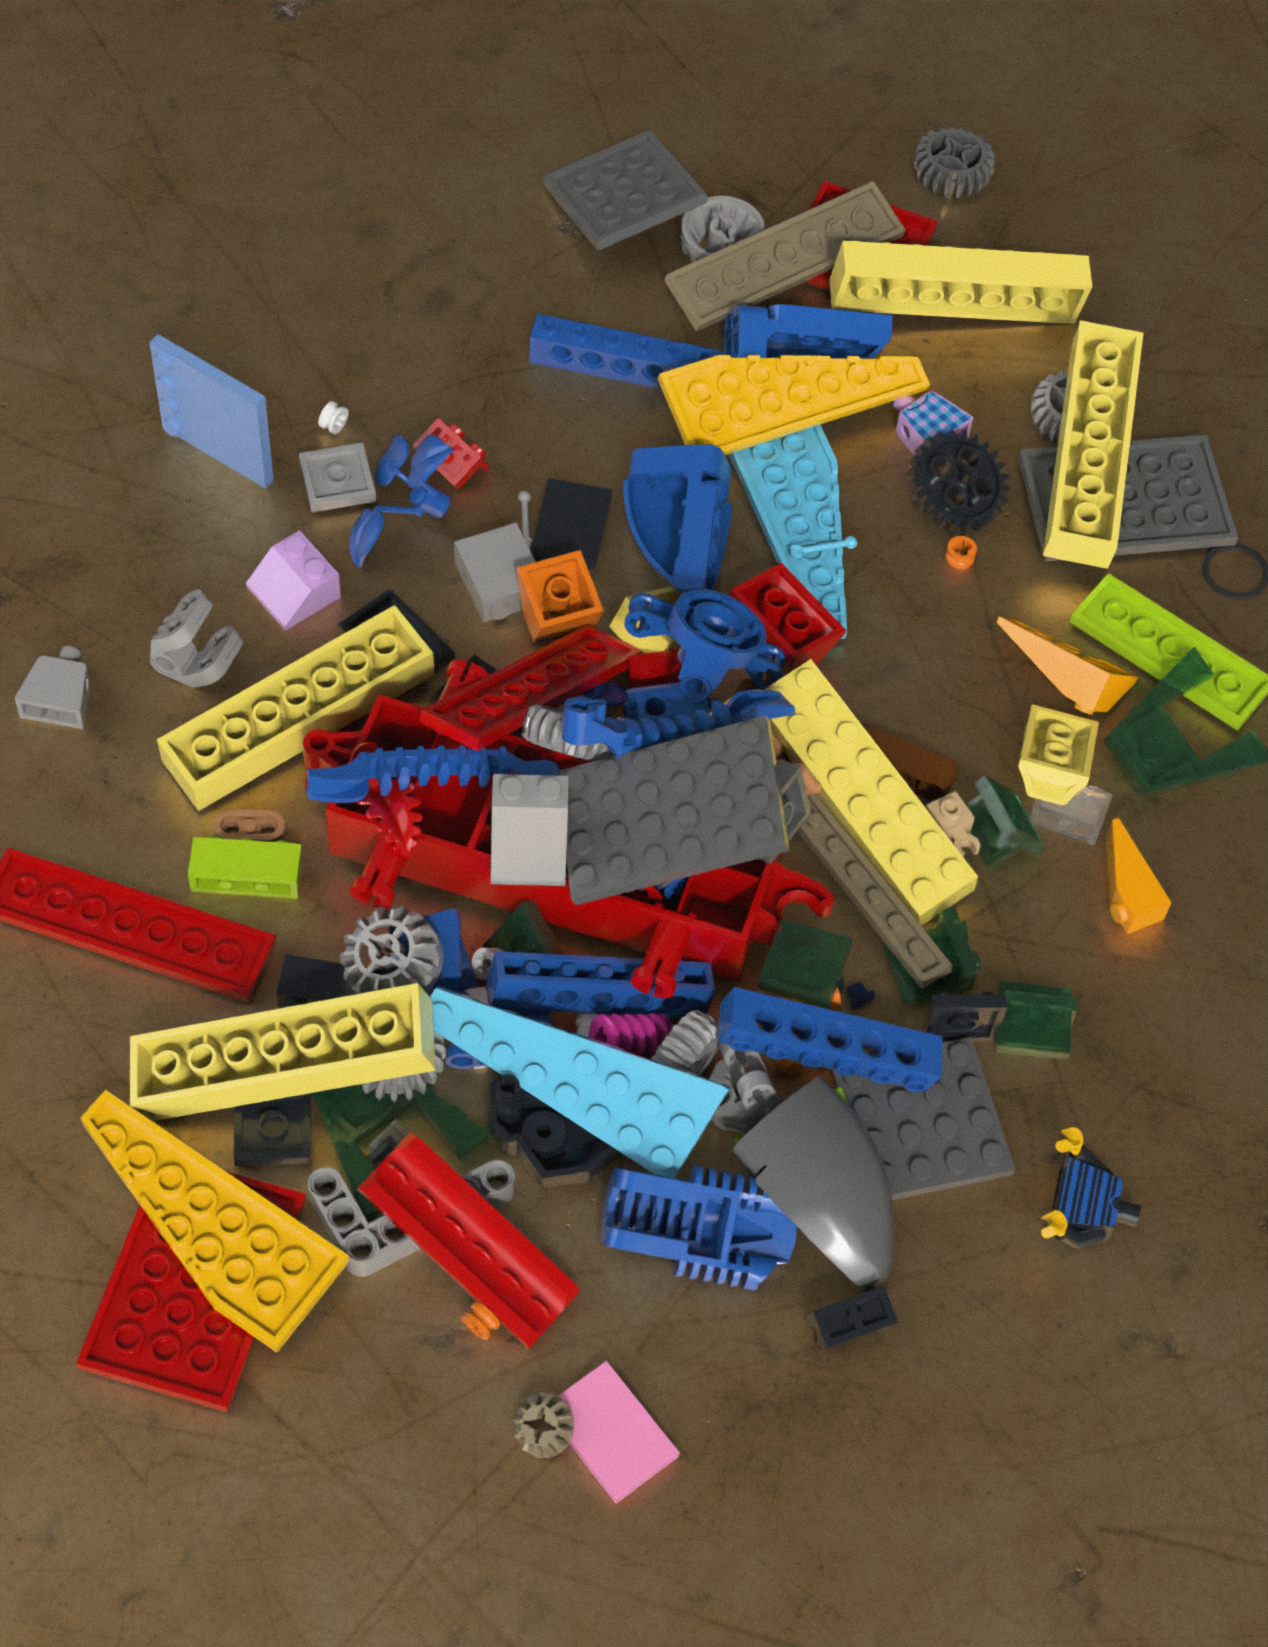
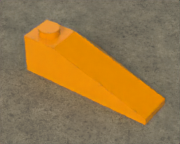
(1086, 680)

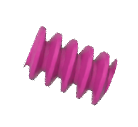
(634, 1033)

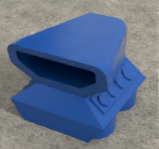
(456, 967)

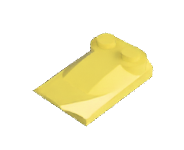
(1056, 754)

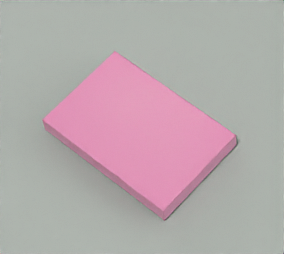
(615, 1433)

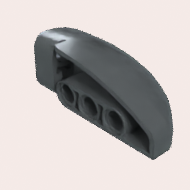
(827, 1180)

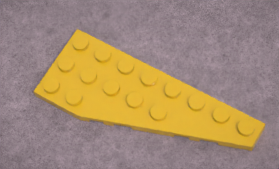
(762, 399)
(233, 1242)

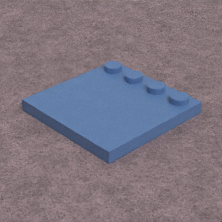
(212, 411)

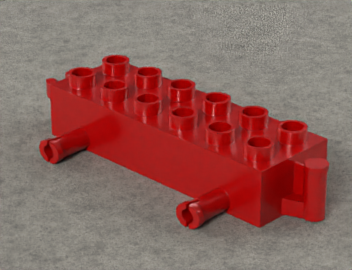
(706, 922)

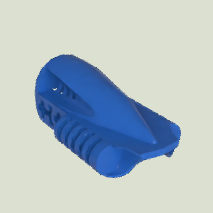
(698, 1224)

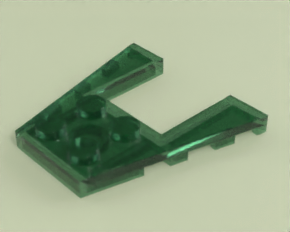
(1155, 750)
(353, 1115)

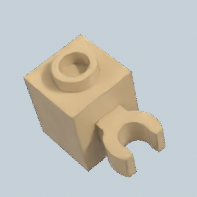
(955, 821)

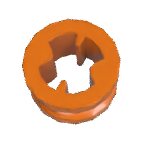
(961, 561)
(480, 1321)

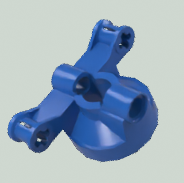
(713, 637)

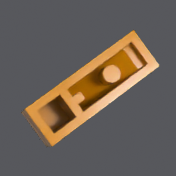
(1134, 890)

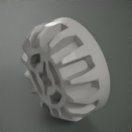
(723, 221)
(417, 965)

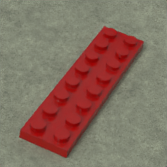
(544, 678)
(132, 925)

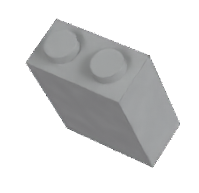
(490, 567)

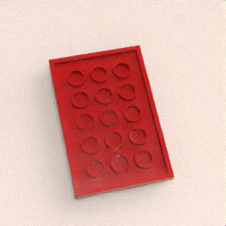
(160, 1326)

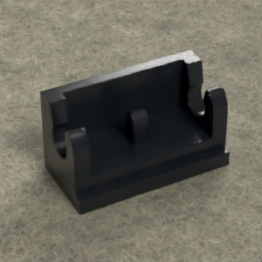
(852, 1318)

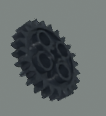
(958, 481)

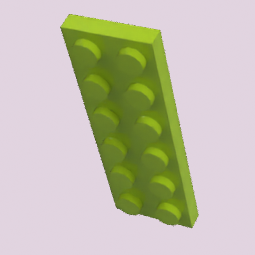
(1160, 640)

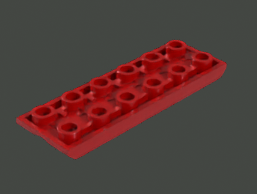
(469, 1239)

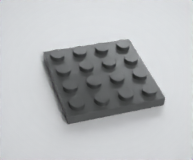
(624, 190)
(937, 1134)

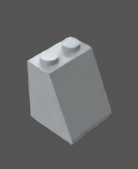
(529, 829)

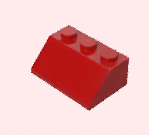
(790, 616)

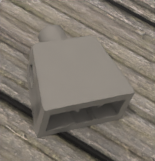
(56, 690)

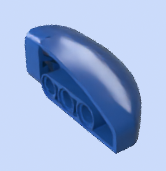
(804, 332)
(680, 511)

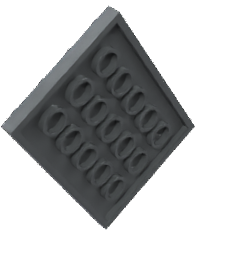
(1168, 499)
(673, 811)

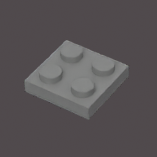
(337, 477)

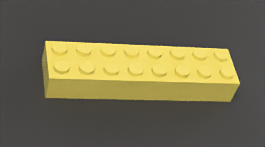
(960, 282)
(1093, 445)
(273, 716)
(870, 796)
(282, 1053)

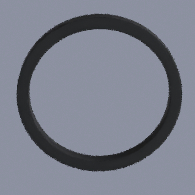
(1237, 596)

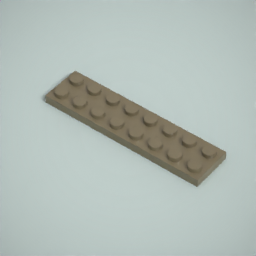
(781, 255)

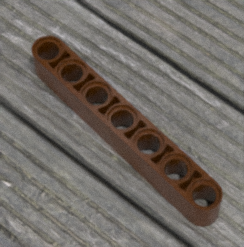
(922, 769)

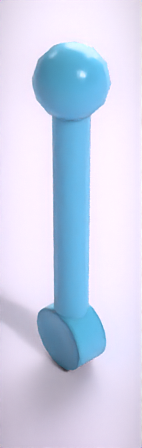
(797, 550)

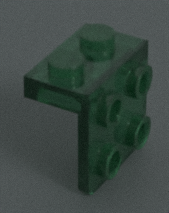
(952, 939)

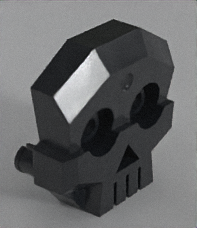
(564, 1157)

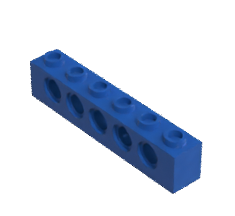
(609, 351)
(591, 985)
(816, 1025)

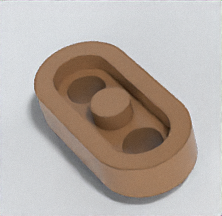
(250, 824)

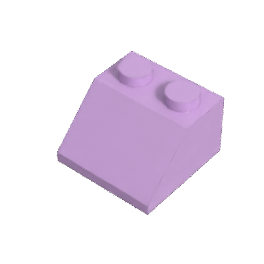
(294, 581)

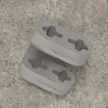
(177, 656)
(743, 1114)

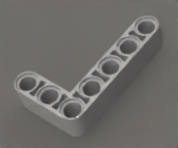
(374, 1234)

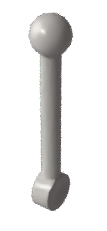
(524, 497)

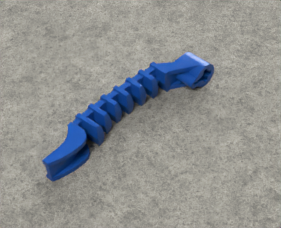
(586, 722)
(351, 781)

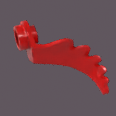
(392, 809)

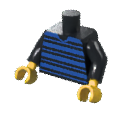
(1086, 1198)

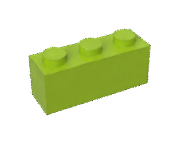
(245, 867)

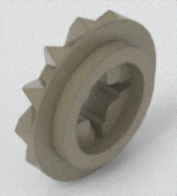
(556, 1413)

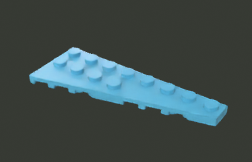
(617, 1096)

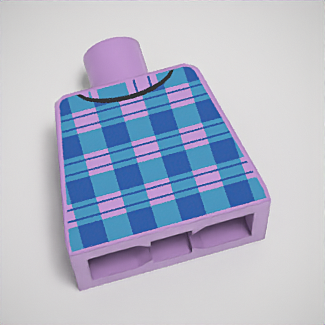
(928, 417)

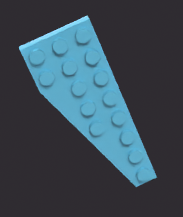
(797, 502)

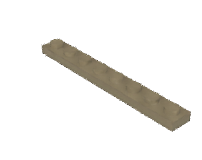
(873, 896)

